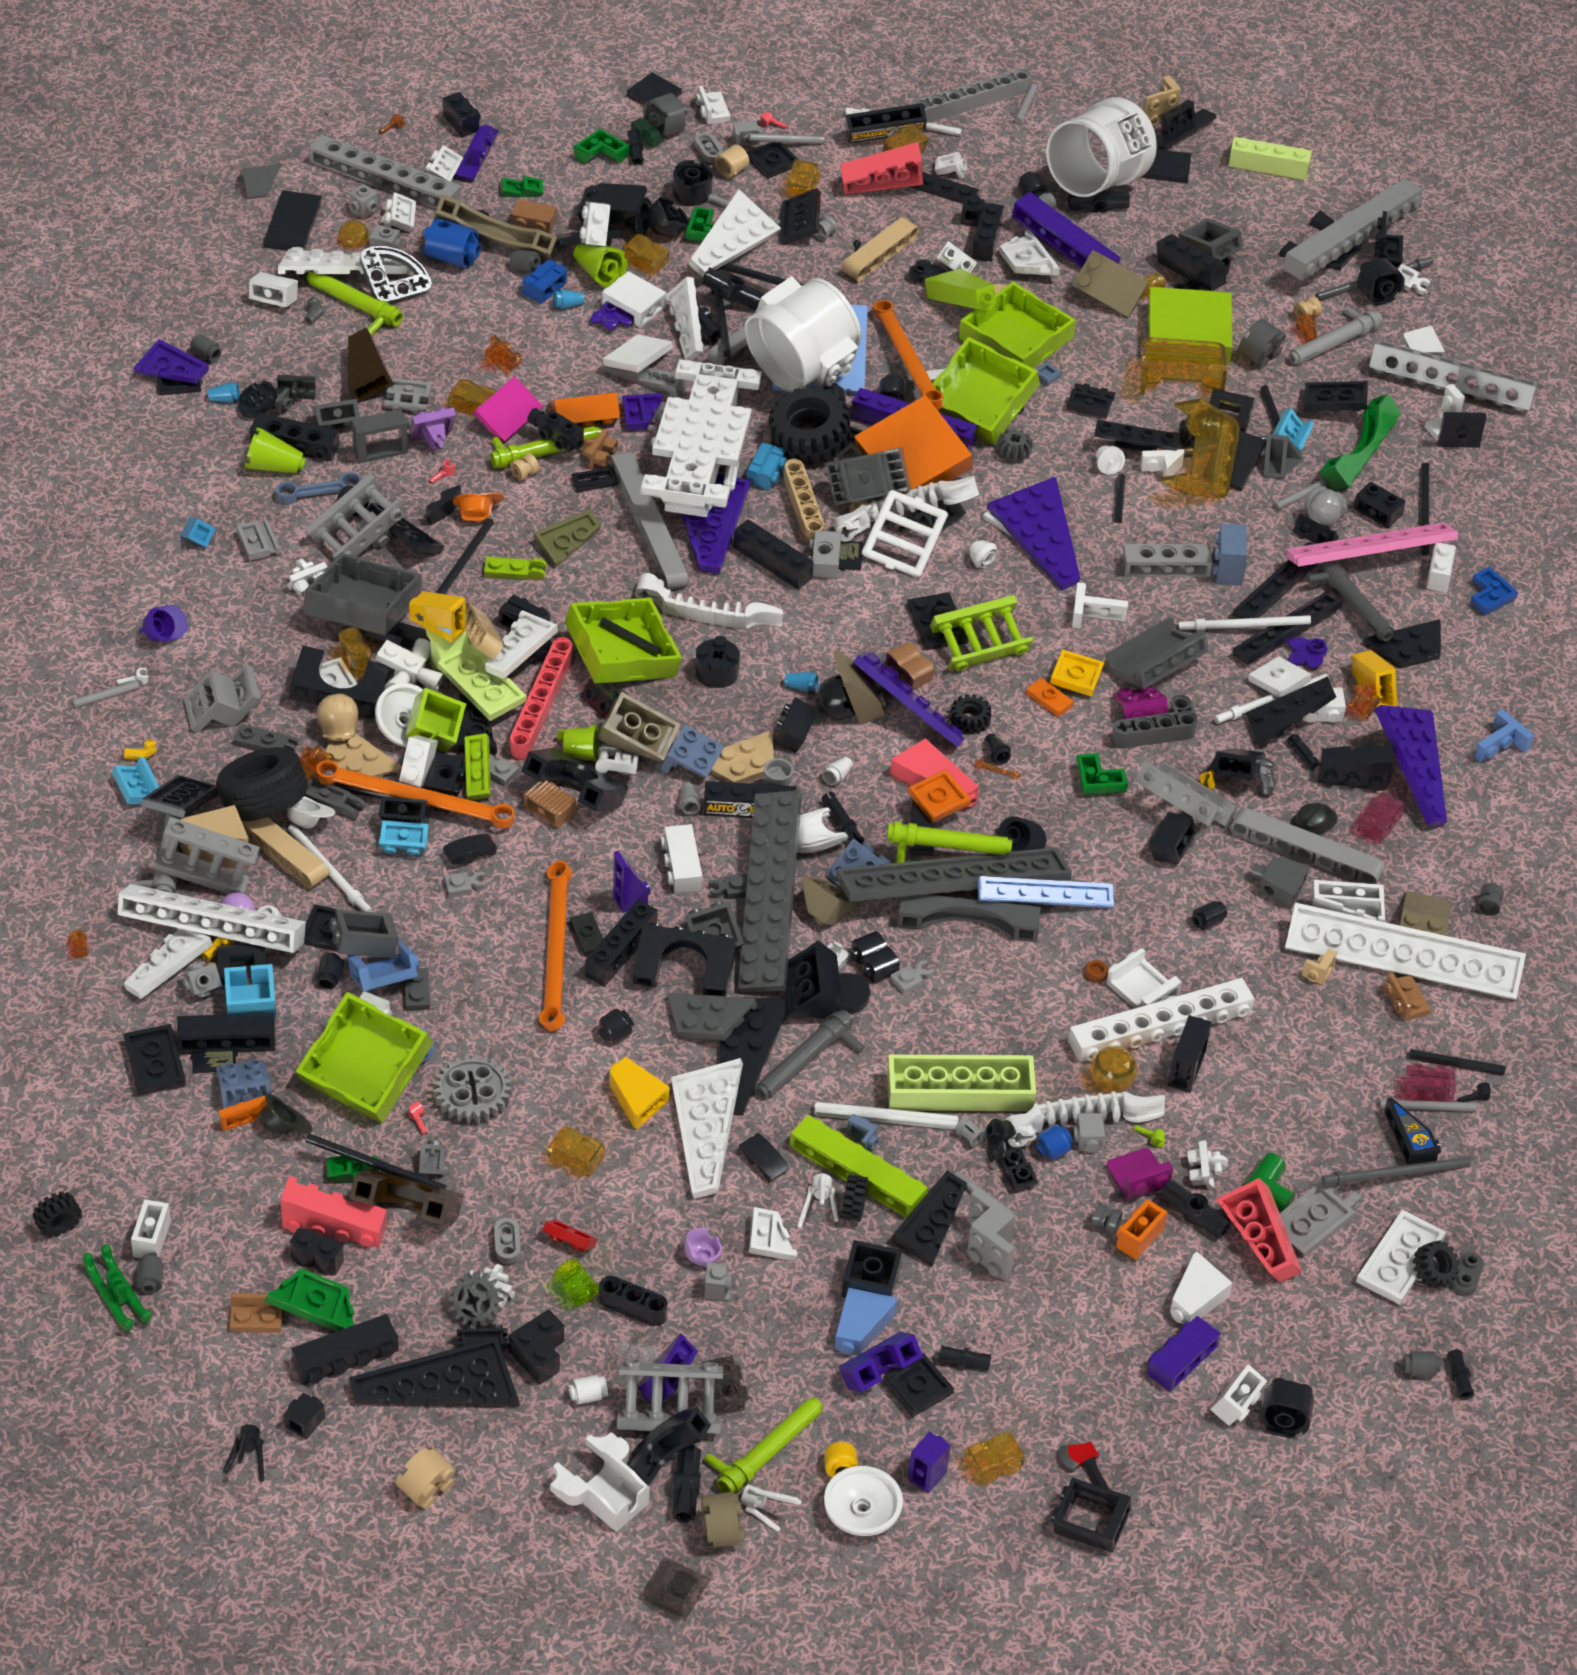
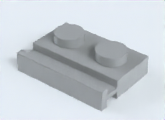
(257, 539)

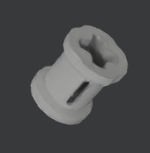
(976, 1135)

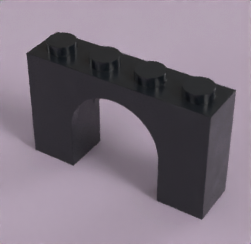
(310, 688)
(598, 789)
(659, 941)

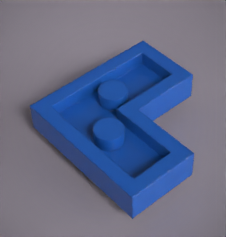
(1494, 591)

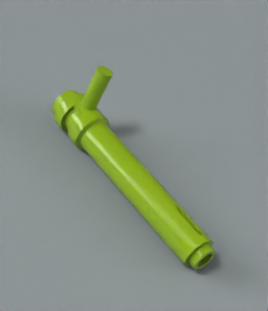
(380, 310)
(503, 456)
(912, 834)
(743, 1470)

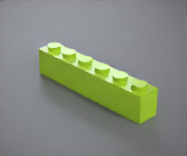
(845, 1157)

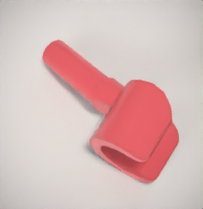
(767, 118)
(447, 470)
(414, 1113)

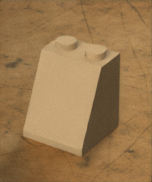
(223, 821)

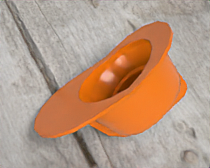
(477, 506)

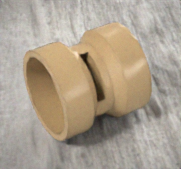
(1310, 306)
(522, 468)

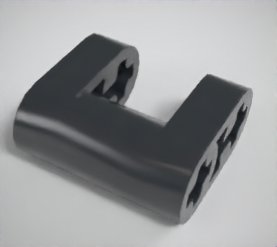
(1234, 403)
(239, 955)

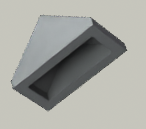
(259, 180)
(1279, 456)

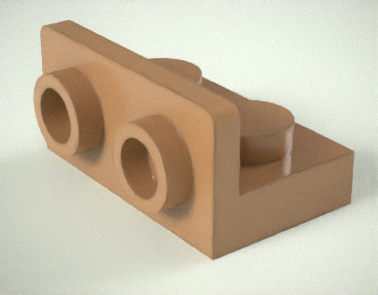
(1406, 997)
(253, 1315)

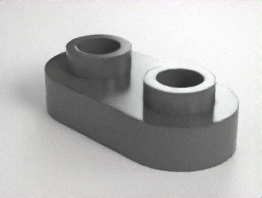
(1468, 1271)

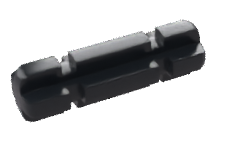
(1303, 751)

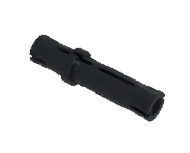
(841, 817)

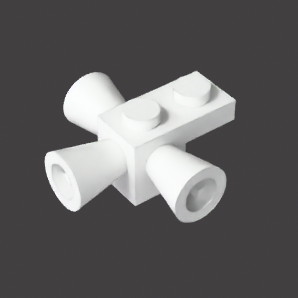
(410, 665)

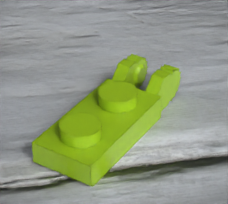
(515, 568)

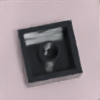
(872, 1268)

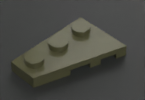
(567, 536)

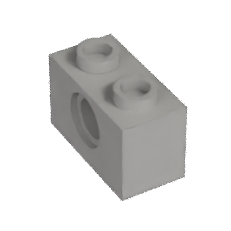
(826, 554)

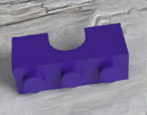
(891, 1353)

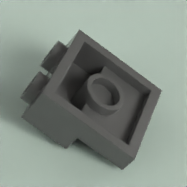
(716, 921)

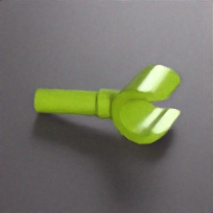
(1156, 1136)

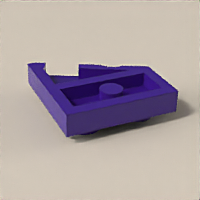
(640, 410)

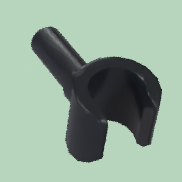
(1482, 1093)

